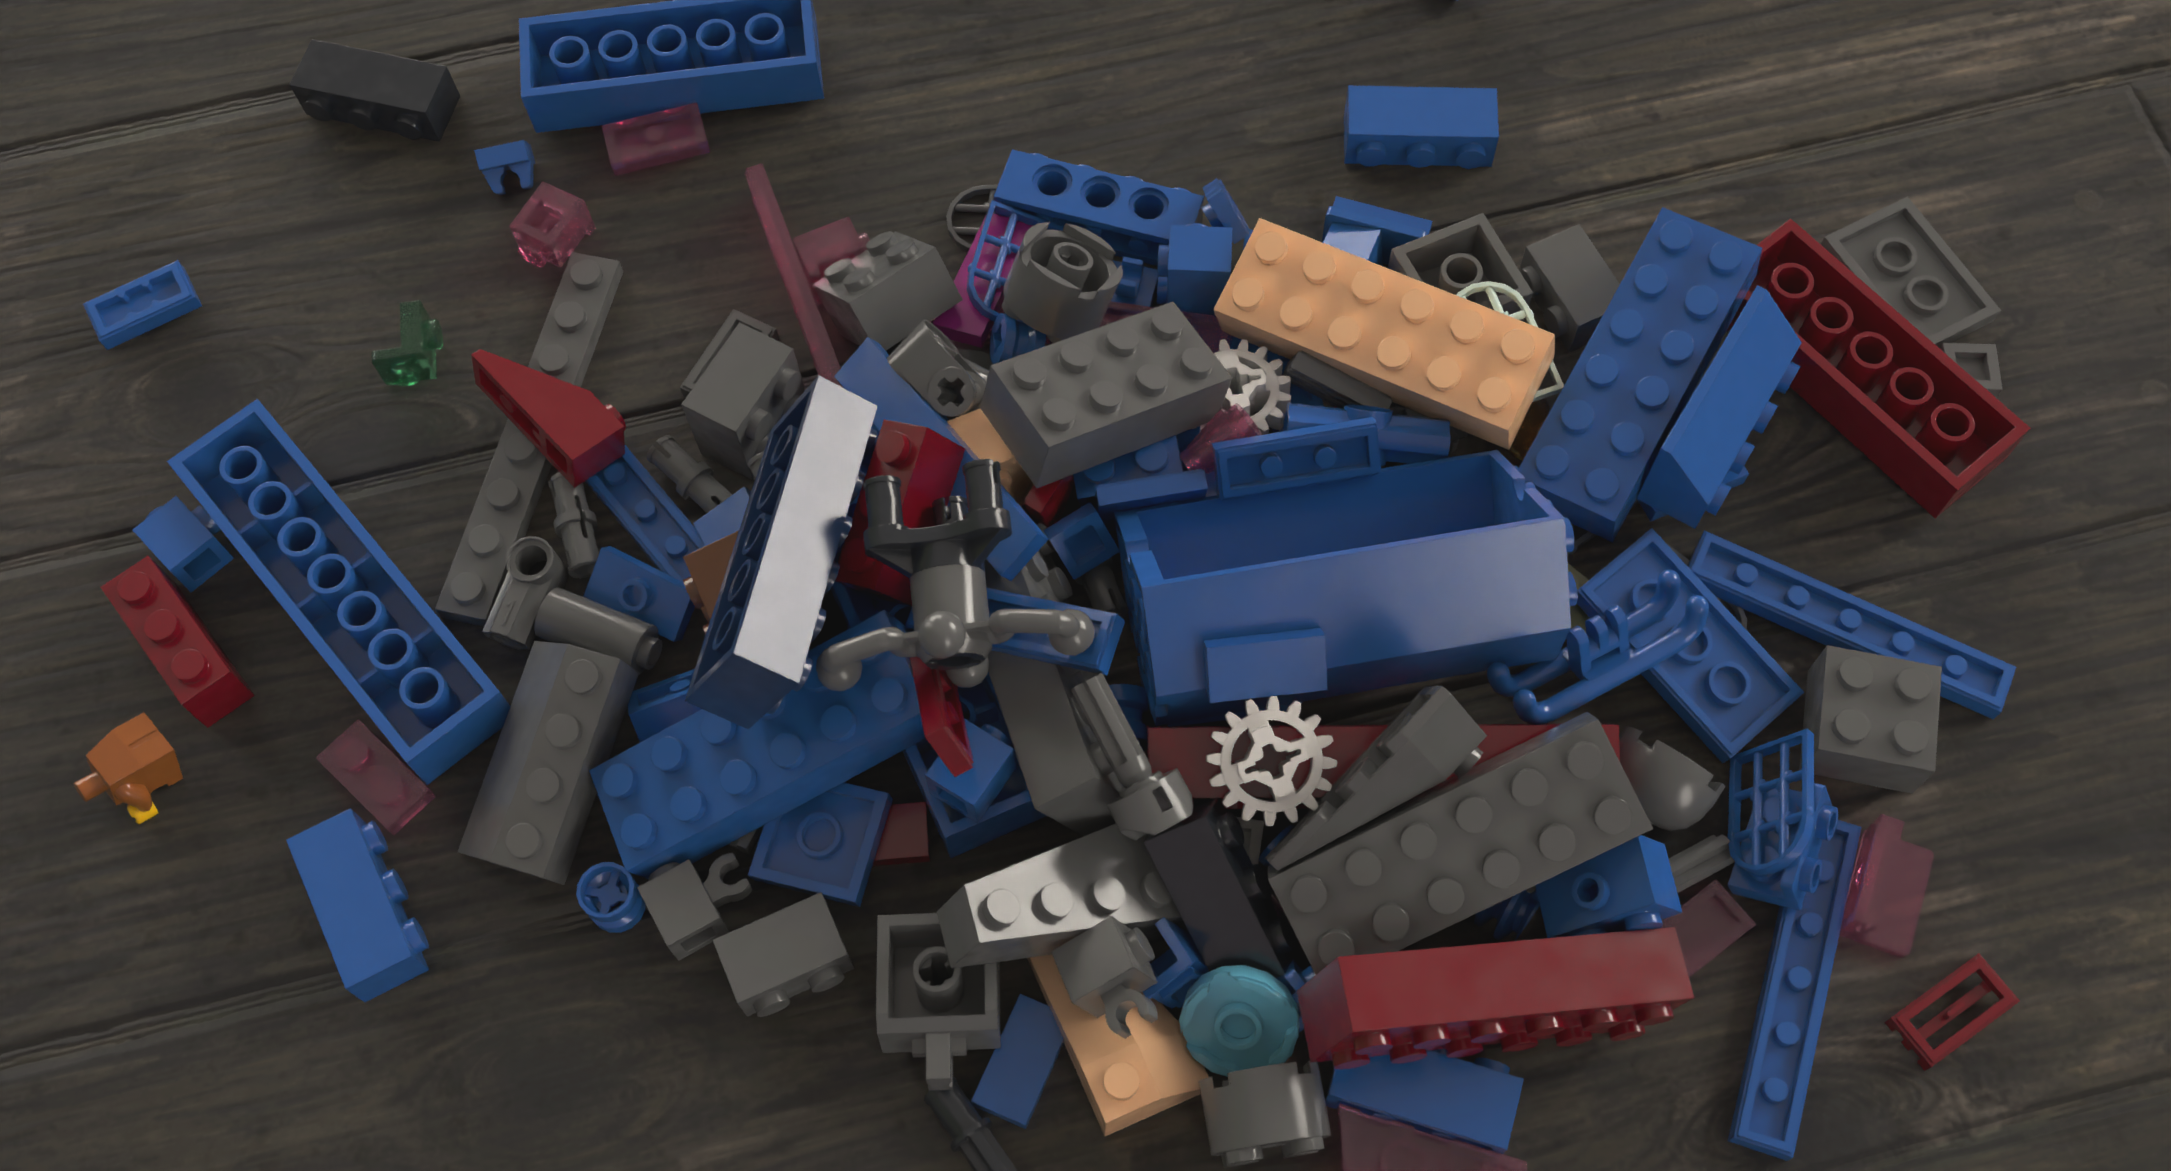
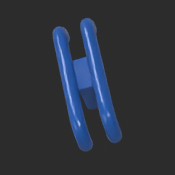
(1602, 654)

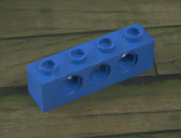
(1081, 191)

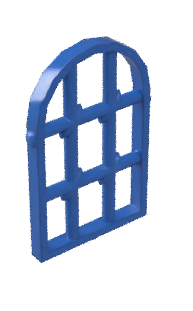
(1005, 248)
(1786, 818)

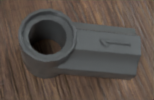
(521, 595)

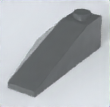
(1409, 757)

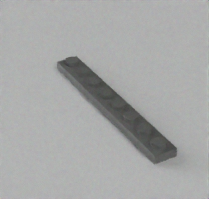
(518, 467)

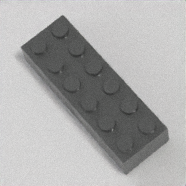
(1048, 730)
(1462, 845)

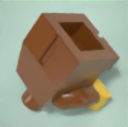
(130, 766)

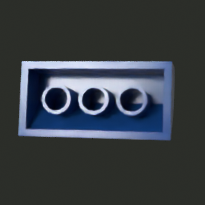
(1723, 412)

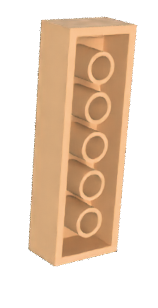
(1387, 331)

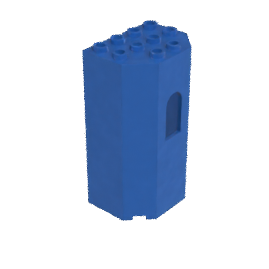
(1400, 570)

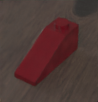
(555, 416)

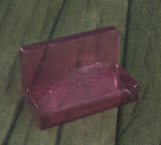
(1886, 889)

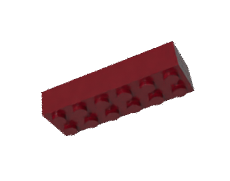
(1882, 376)
(1492, 996)

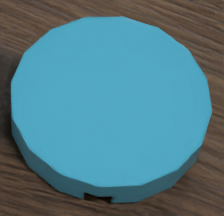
(1239, 1019)

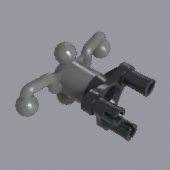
(946, 586)

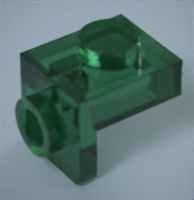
(417, 355)

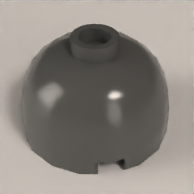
(1667, 783)

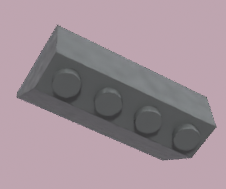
(539, 773)

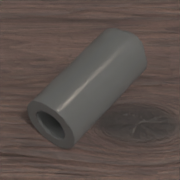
(595, 627)

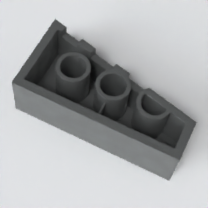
(1054, 899)

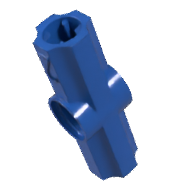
(1400, 436)

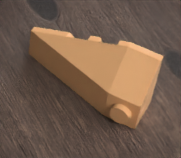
(1122, 1075)

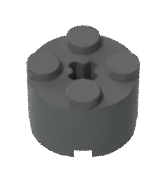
(1061, 281)
(1264, 1111)

